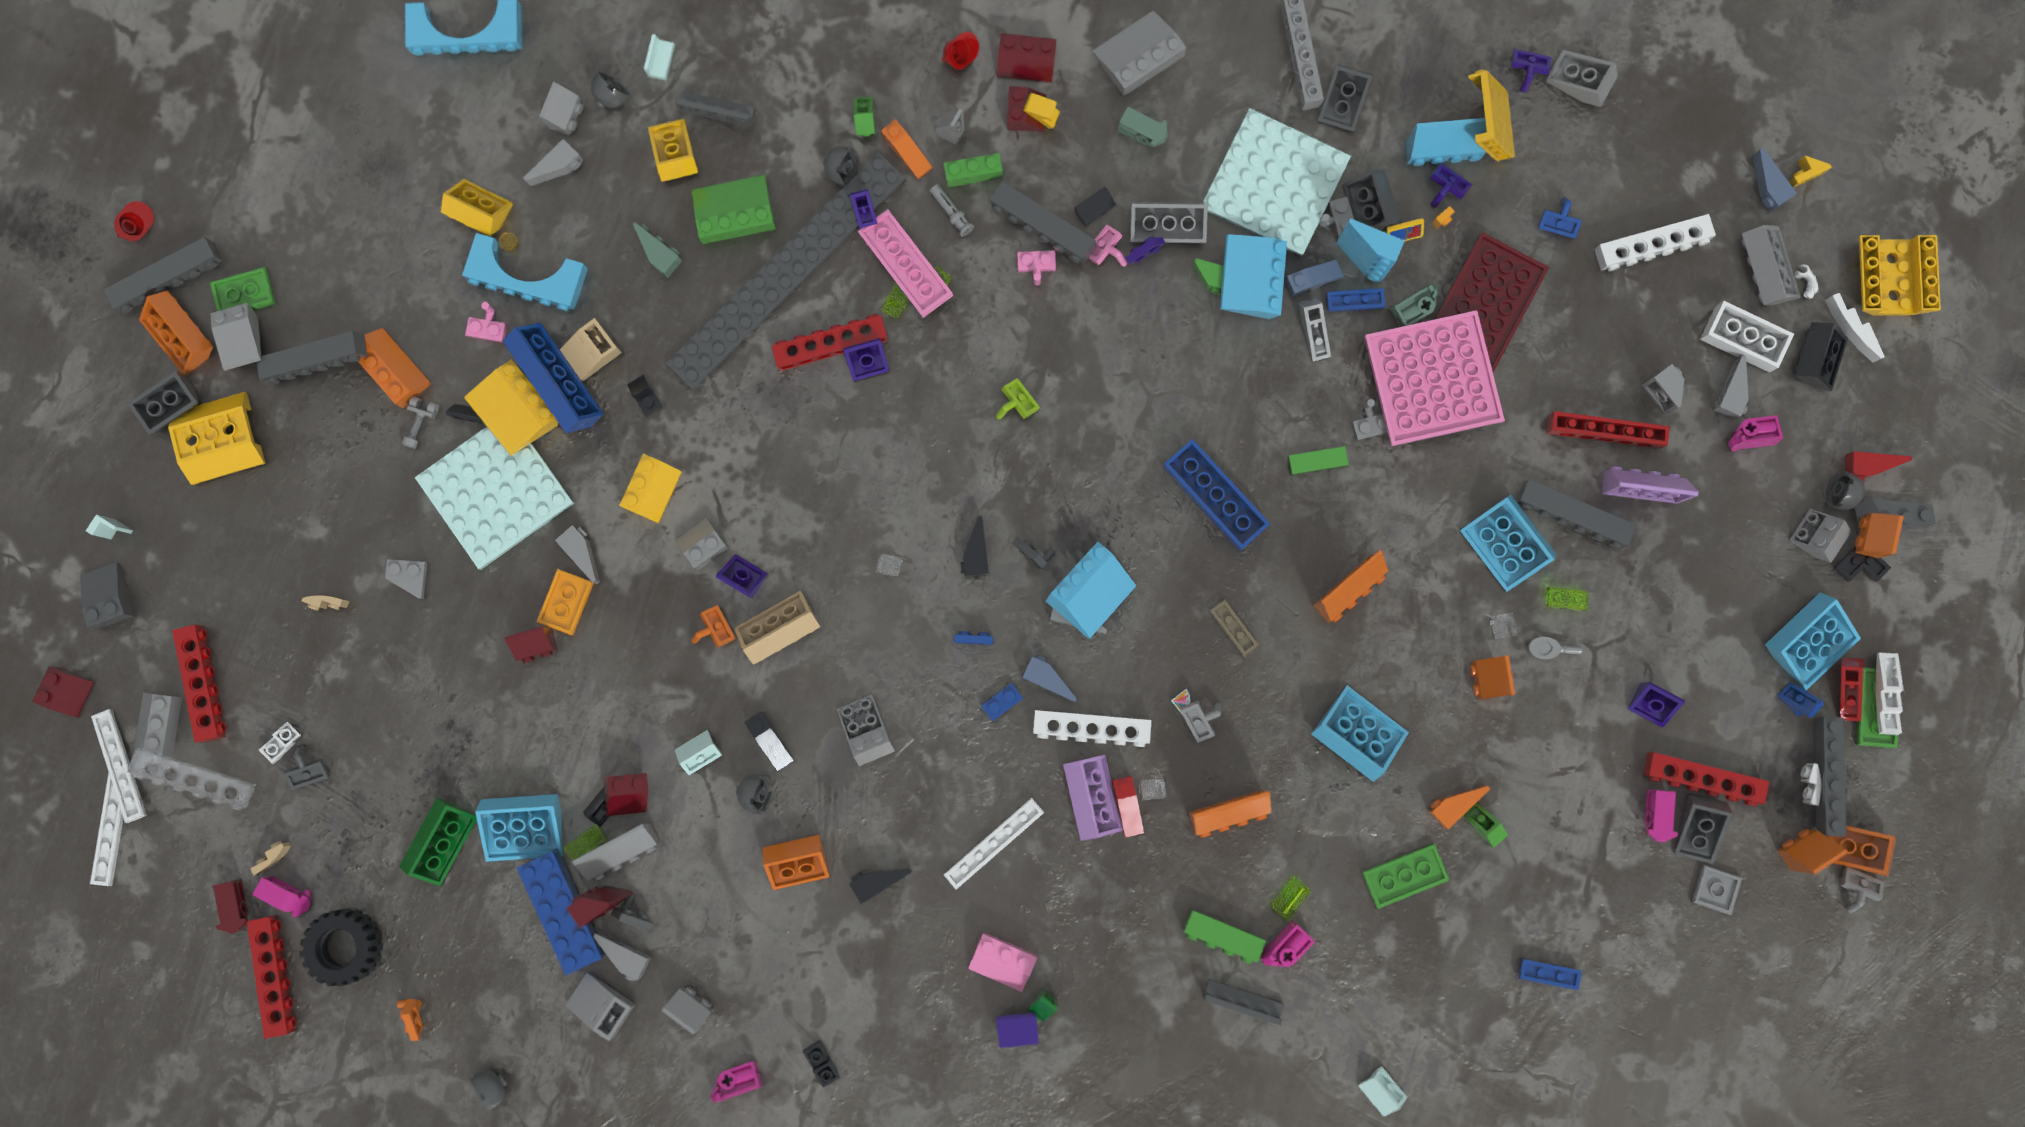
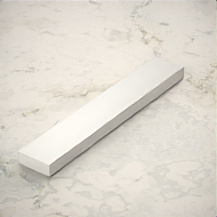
(117, 764)
(108, 839)
(993, 843)

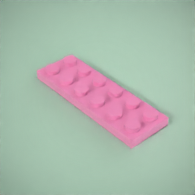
(906, 264)

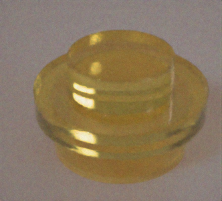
(508, 241)

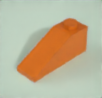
(906, 149)
(1453, 807)

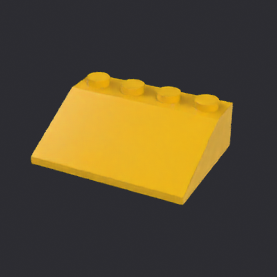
(511, 408)

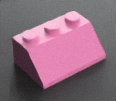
(1003, 962)

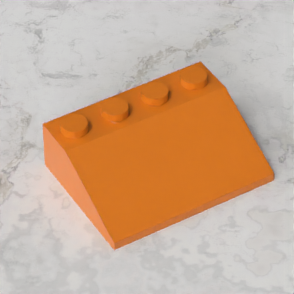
(1353, 586)
(1230, 812)

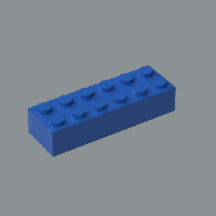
(553, 377)
(1215, 495)
(551, 893)

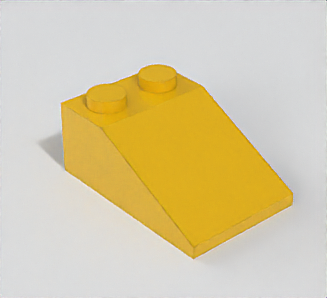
(672, 150)

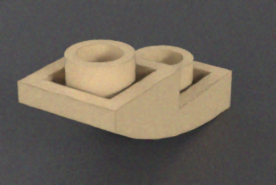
(317, 602)
(272, 857)

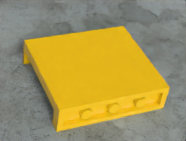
(1499, 136)

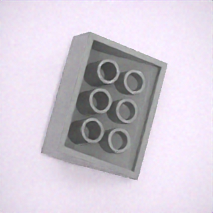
(1139, 52)

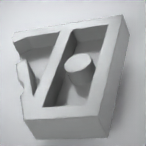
(407, 575)

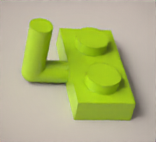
(1019, 398)

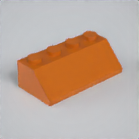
(175, 332)
(392, 368)

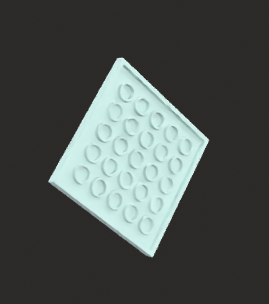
(1276, 181)
(492, 496)

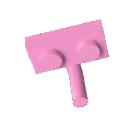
(1105, 244)
(1036, 262)
(487, 328)

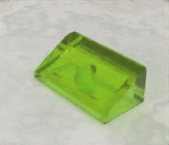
(1290, 898)

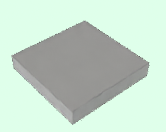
(1716, 889)

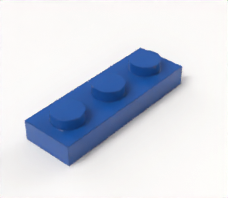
(1355, 300)
(1549, 974)

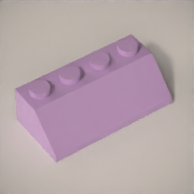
(1093, 797)

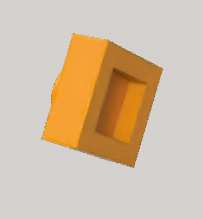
(1444, 218)

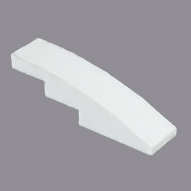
(1860, 335)
(1888, 691)

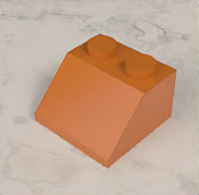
(1878, 534)

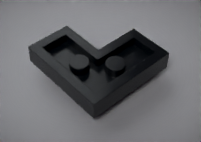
(1855, 562)

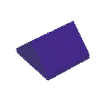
(866, 359)
(742, 576)
(1655, 703)
(1017, 1030)

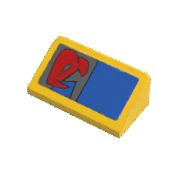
(1407, 230)

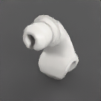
(1812, 285)

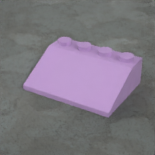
(1647, 486)

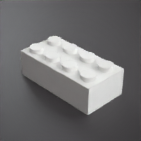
(1747, 335)

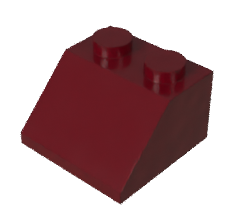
(1016, 117)
(532, 643)
(63, 691)
(626, 794)

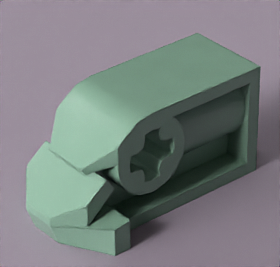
(1143, 128)
(1409, 309)

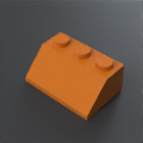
(795, 862)

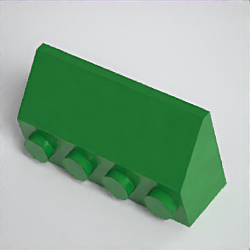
(438, 842)

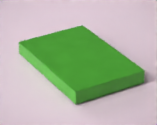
(248, 287)

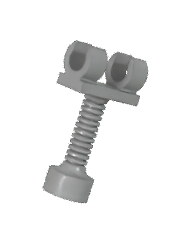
(414, 405)

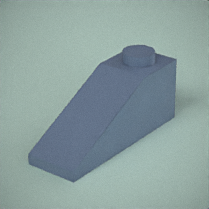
(1772, 184)
(1312, 278)
(1044, 675)

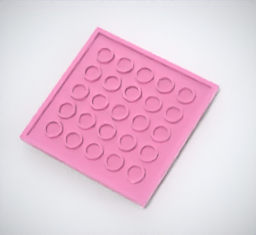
(1434, 378)

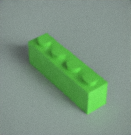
(1223, 935)

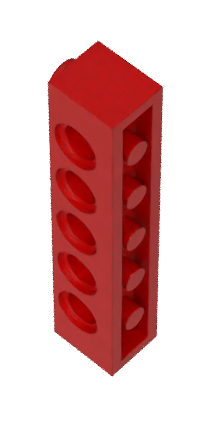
(822, 351)
(1607, 430)
(191, 676)
(1756, 788)
(265, 985)

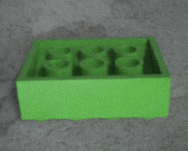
(733, 209)

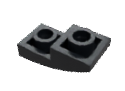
(821, 1063)

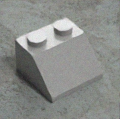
(561, 109)
(1666, 388)
(701, 544)
(688, 1009)

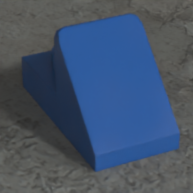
(1800, 701)

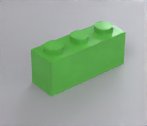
(973, 170)

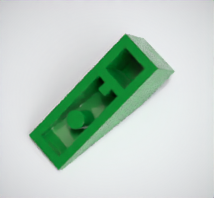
(1043, 1005)

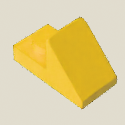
(1042, 109)
(1810, 169)

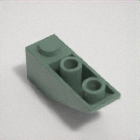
(660, 256)

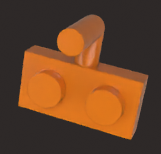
(715, 626)
(410, 1014)

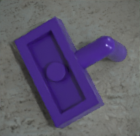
(1531, 63)
(1450, 182)
(1151, 245)

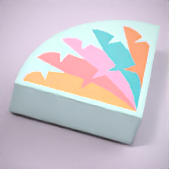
(1181, 700)

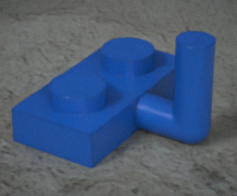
(1560, 222)

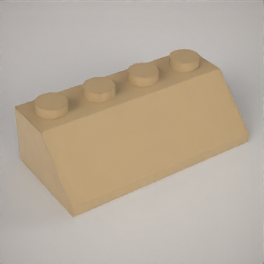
(776, 627)

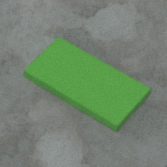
(1867, 730)
(1405, 876)

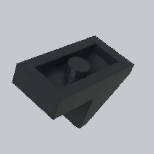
(644, 395)

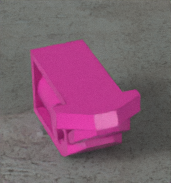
(1756, 433)
(1660, 815)
(283, 895)
(1290, 940)
(745, 1079)

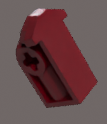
(231, 906)

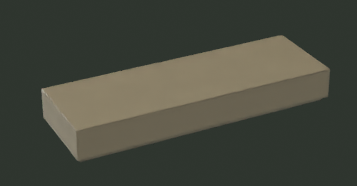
(1234, 628)

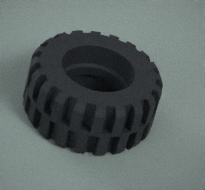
(316, 947)

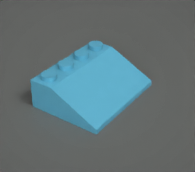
(1445, 142)
(1369, 249)
(1253, 275)
(1508, 543)
(1092, 590)
(1813, 640)
(1360, 733)
(520, 827)

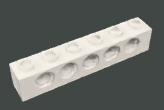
(1700, 226)
(1142, 728)

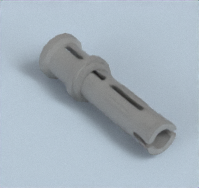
(956, 217)

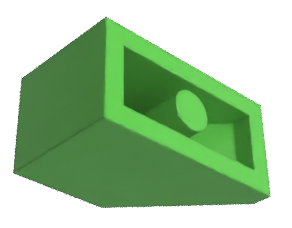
(864, 116)
(1210, 275)
(1485, 824)

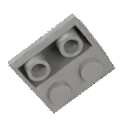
(1821, 535)

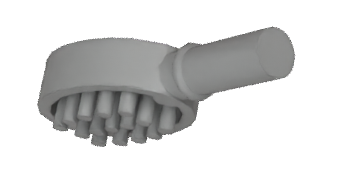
(1548, 648)

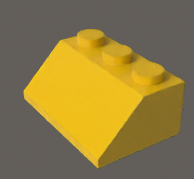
(475, 207)
(650, 488)

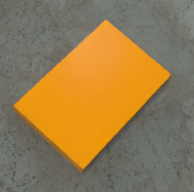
(565, 602)

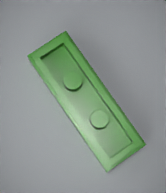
(1318, 460)

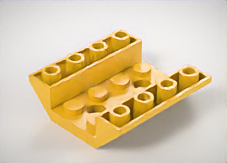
(1911, 276)
(215, 451)

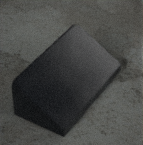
(1095, 206)
(463, 413)
(597, 809)

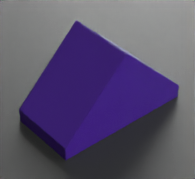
(863, 208)

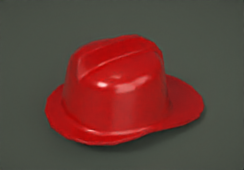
(961, 50)
(133, 221)

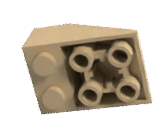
(589, 349)

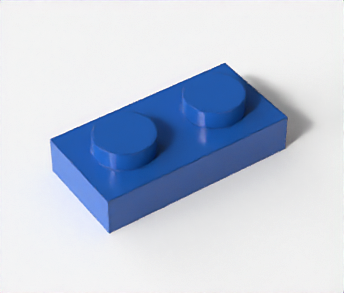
(965, 638)
(1002, 702)

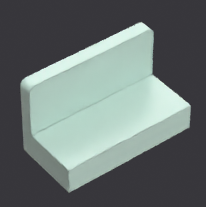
(659, 58)
(106, 527)
(697, 752)
(1383, 1092)

